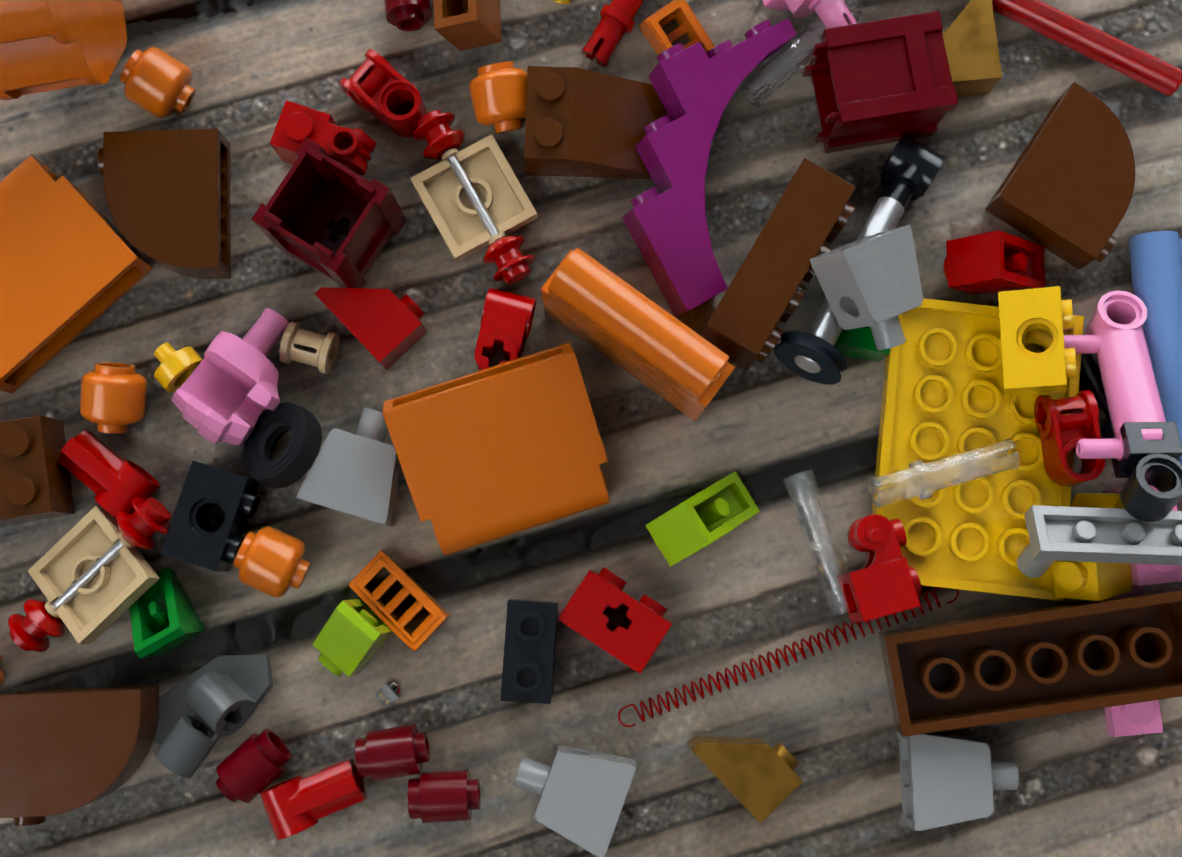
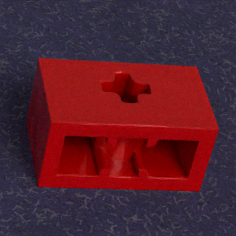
(628, 644)

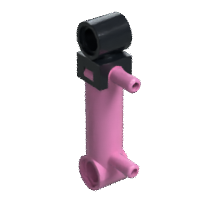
(1144, 443)

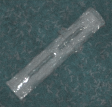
(787, 60)
(925, 478)
(819, 536)

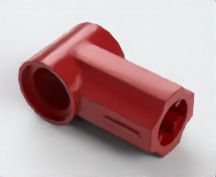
(106, 473)
(302, 801)

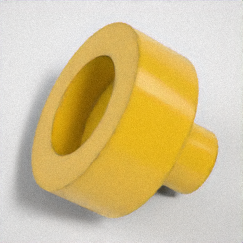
(175, 365)

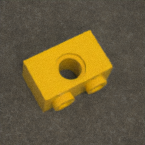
(1029, 311)

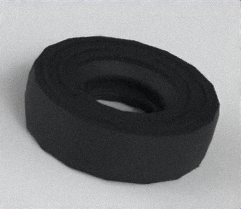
(297, 457)

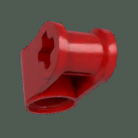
(381, 90)
(504, 326)
(1062, 432)

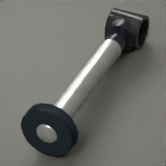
(904, 179)

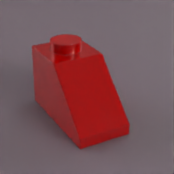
(994, 263)
(377, 319)

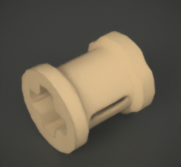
(295, 338)

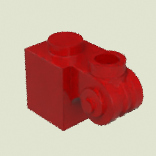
(342, 144)
(886, 580)

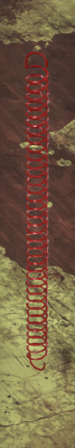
(676, 704)

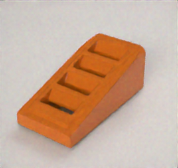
(685, 18)
(413, 639)

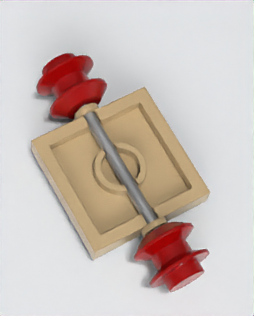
(473, 197)
(91, 575)

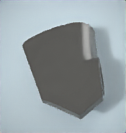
(208, 707)

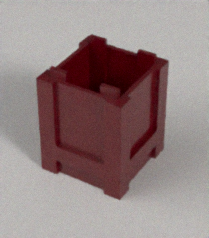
(881, 81)
(323, 194)

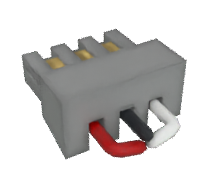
(388, 694)

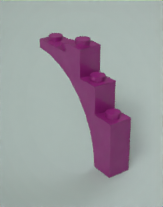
(675, 151)

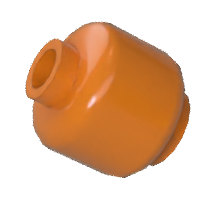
(157, 82)
(499, 96)
(113, 396)
(271, 561)

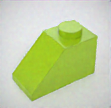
(702, 519)
(350, 638)

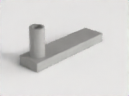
(1097, 536)

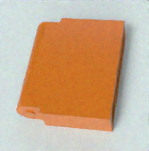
(56, 268)
(635, 333)
(500, 449)

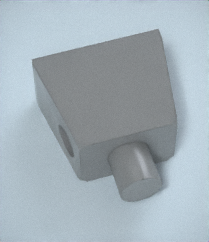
(872, 283)
(356, 472)
(950, 779)
(579, 794)

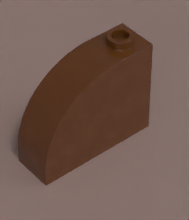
(1071, 180)
(172, 196)
(71, 746)

